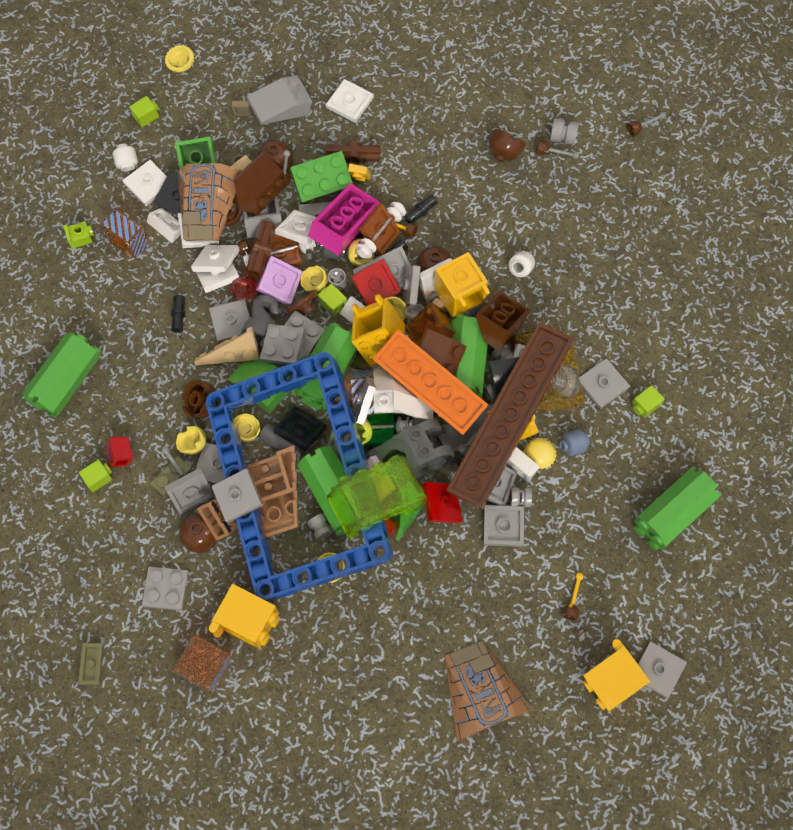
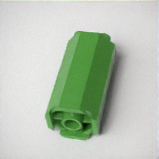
(339, 345)
(472, 365)
(61, 374)
(321, 474)
(676, 508)

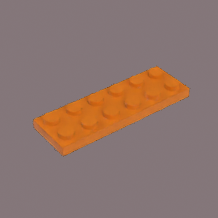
(430, 382)

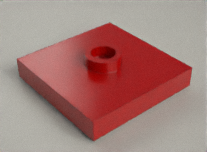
(374, 281)
(440, 504)

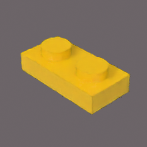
(360, 173)

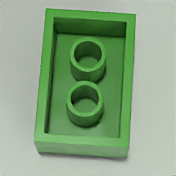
(320, 177)

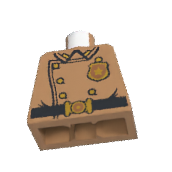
(215, 520)

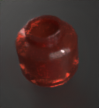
(244, 288)

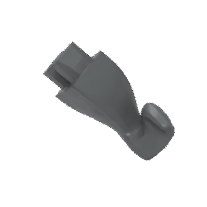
(260, 318)

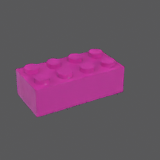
(341, 219)

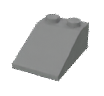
(280, 100)
(269, 213)
(312, 335)

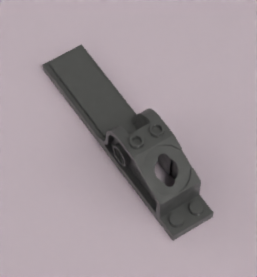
(419, 451)

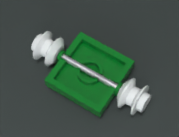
(384, 427)

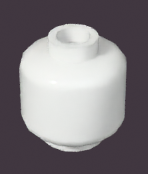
(125, 157)
(521, 264)

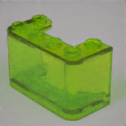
(375, 495)

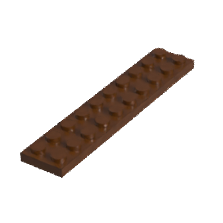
(510, 415)

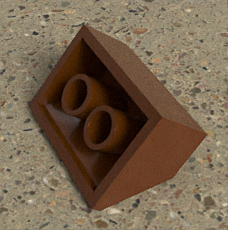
(258, 184)
(501, 319)
(442, 349)

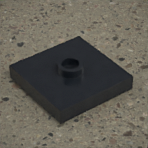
(168, 195)
(300, 428)

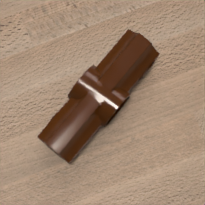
(356, 152)
(260, 249)

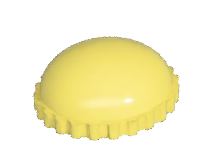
(181, 57)
(541, 452)

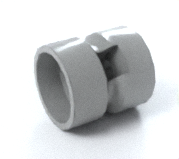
(564, 131)

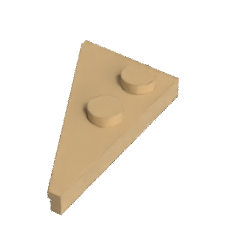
(233, 350)

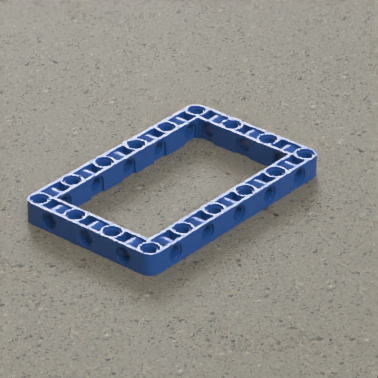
(351, 454)

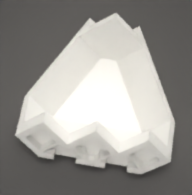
(396, 398)

